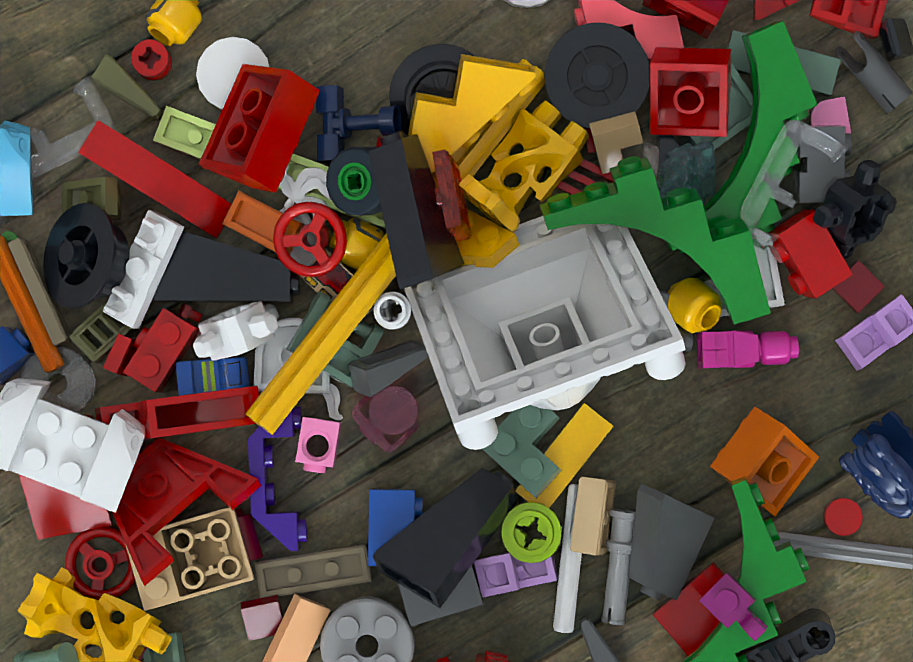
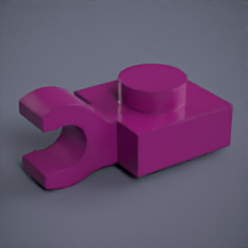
(730, 603)

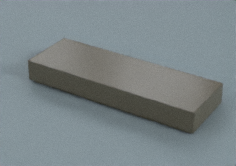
(35, 282)
(313, 571)

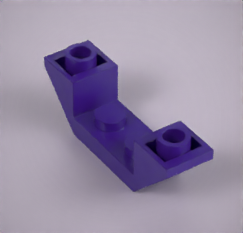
(283, 525)

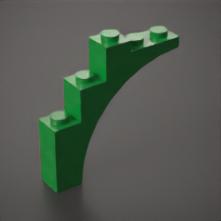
(778, 94)
(680, 219)
(763, 573)

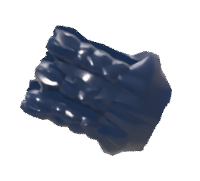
(884, 464)

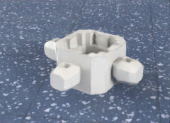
(236, 330)

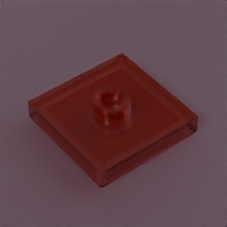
(450, 196)

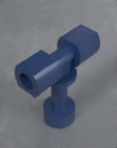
(339, 122)

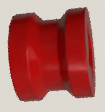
(153, 67)

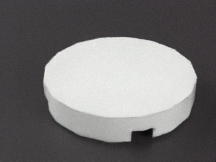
(221, 65)

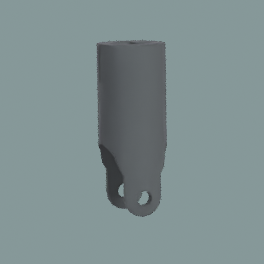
(876, 76)

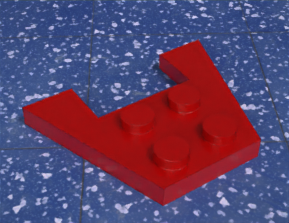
(161, 487)

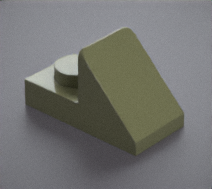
(98, 191)

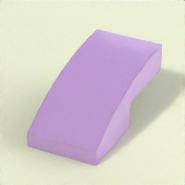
(877, 332)
(505, 573)

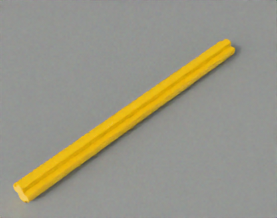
(364, 289)

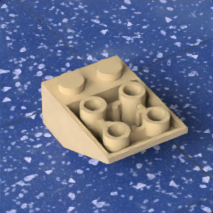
(206, 558)

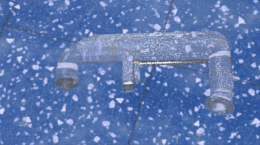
(55, 154)
(775, 167)

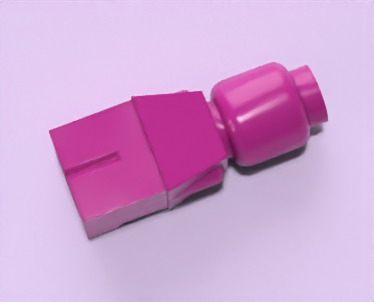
(745, 348)

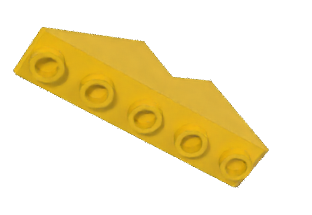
(479, 96)

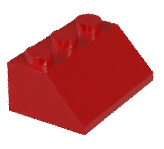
(259, 126)

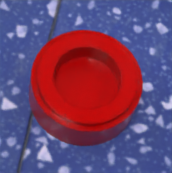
(842, 516)

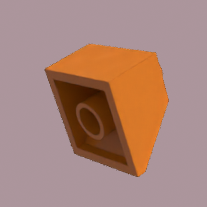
(766, 455)

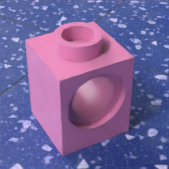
(326, 428)

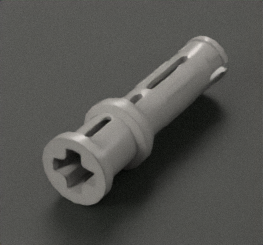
(617, 578)

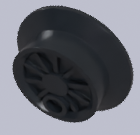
(425, 71)
(597, 73)
(84, 256)

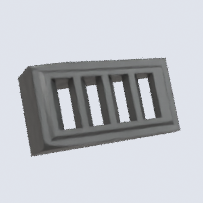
(384, 367)
(597, 646)

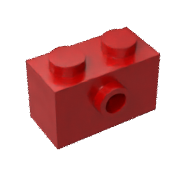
(808, 255)
(160, 350)

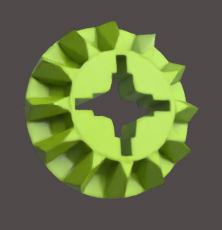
(515, 539)

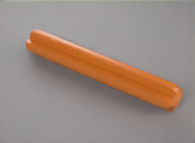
(26, 310)

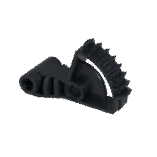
(795, 640)

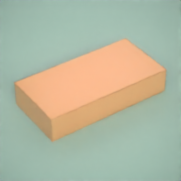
(297, 631)

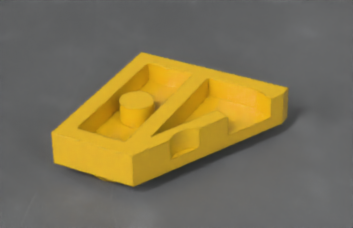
(487, 244)

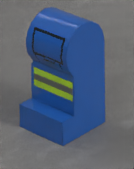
(210, 375)

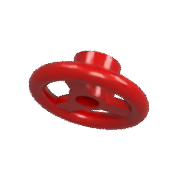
(322, 234)
(80, 545)

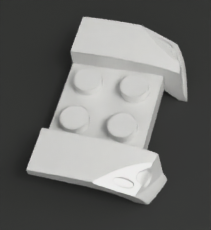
(65, 446)

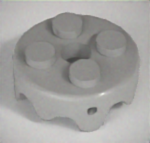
(367, 617)

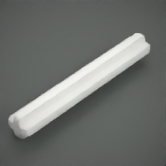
(568, 571)

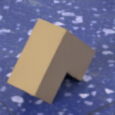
(612, 135)

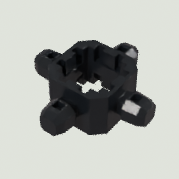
(855, 208)

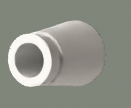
(383, 310)

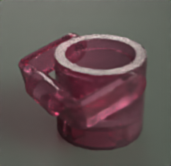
(390, 412)

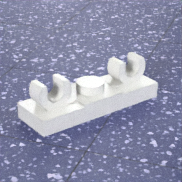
(144, 269)

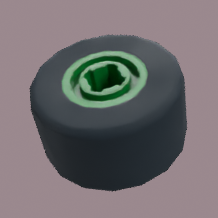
(343, 185)

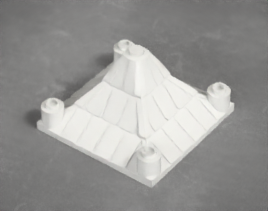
(543, 324)

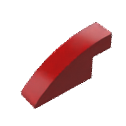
(155, 178)
(188, 412)

